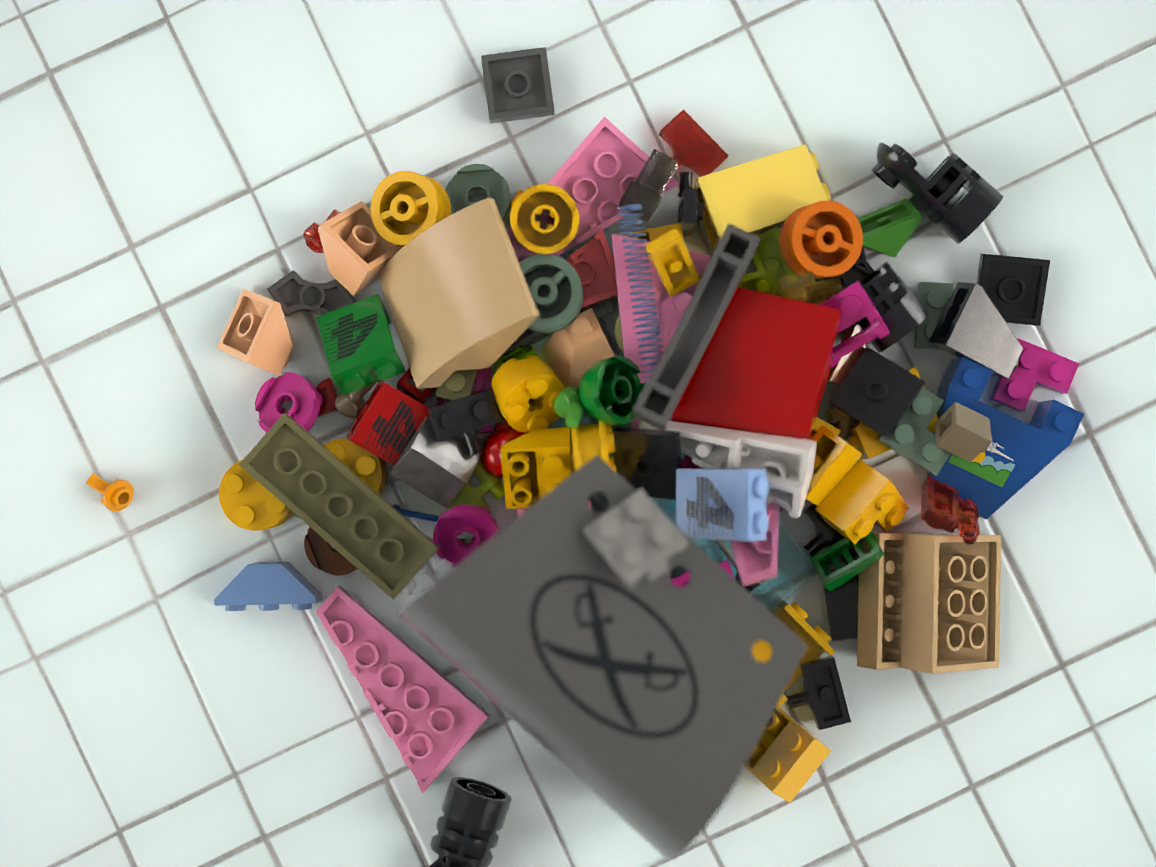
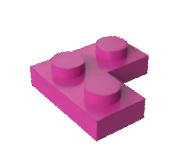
(1034, 367)

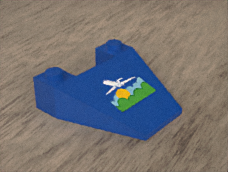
(1016, 447)

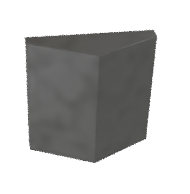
(435, 467)

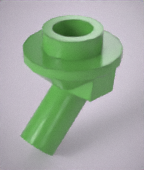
(569, 406)

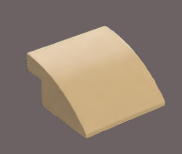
(457, 295)
(930, 603)

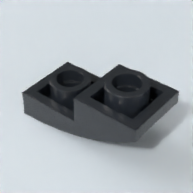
(842, 610)

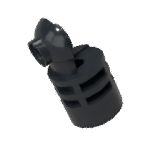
(934, 192)
(889, 295)
(469, 823)

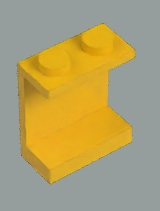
(817, 640)

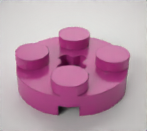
(284, 388)
(461, 519)

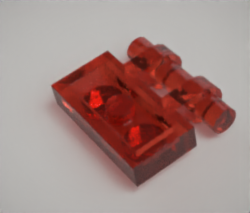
(947, 511)

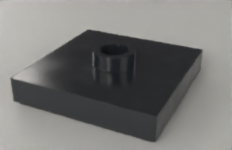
(1015, 286)
(877, 392)
(648, 460)

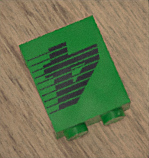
(359, 345)

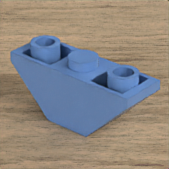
(268, 586)

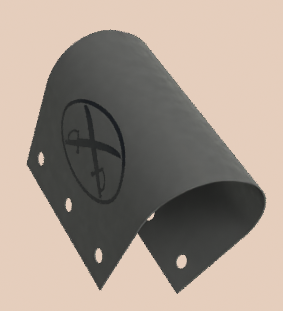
(625, 686)

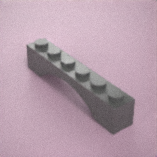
(696, 327)

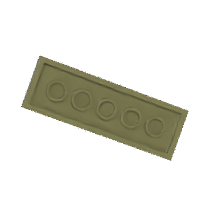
(339, 505)

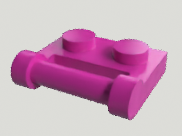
(855, 306)

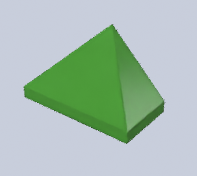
(890, 227)

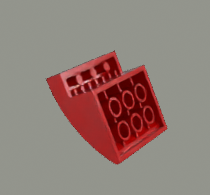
(763, 367)

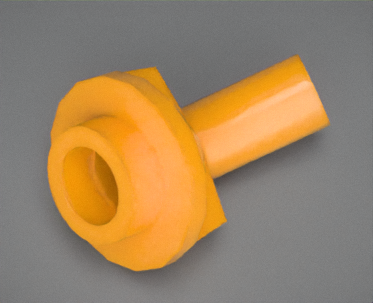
(113, 492)

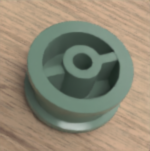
(554, 290)

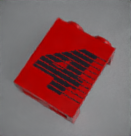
(387, 422)

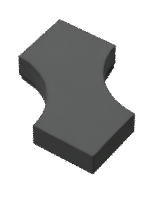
(301, 295)

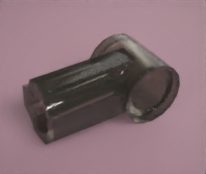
(649, 184)

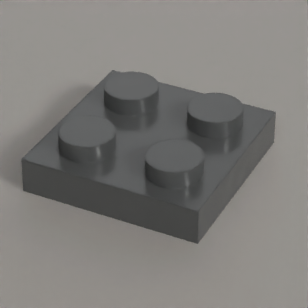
(517, 85)

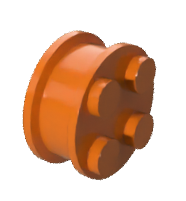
(821, 239)

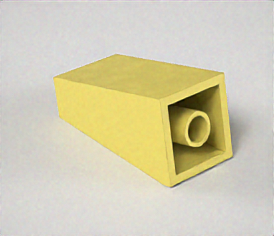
(760, 192)

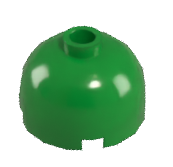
(611, 390)

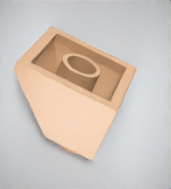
(355, 248)
(258, 333)
(577, 348)

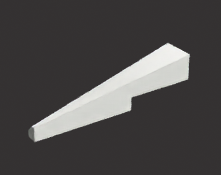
(786, 459)

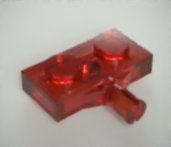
(692, 145)

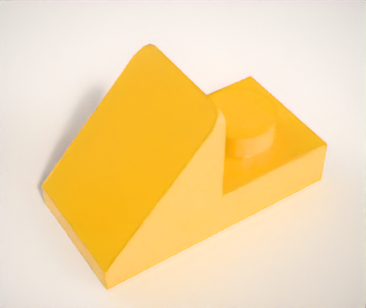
(672, 262)

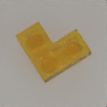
(805, 288)

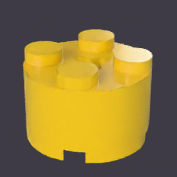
(560, 208)
(527, 393)

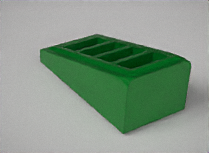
(843, 574)

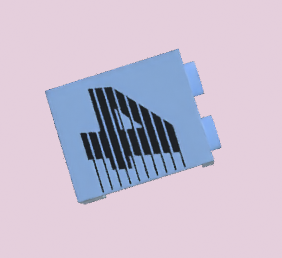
(722, 504)

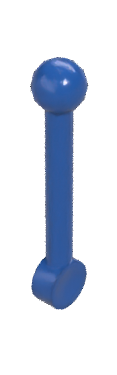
(415, 514)

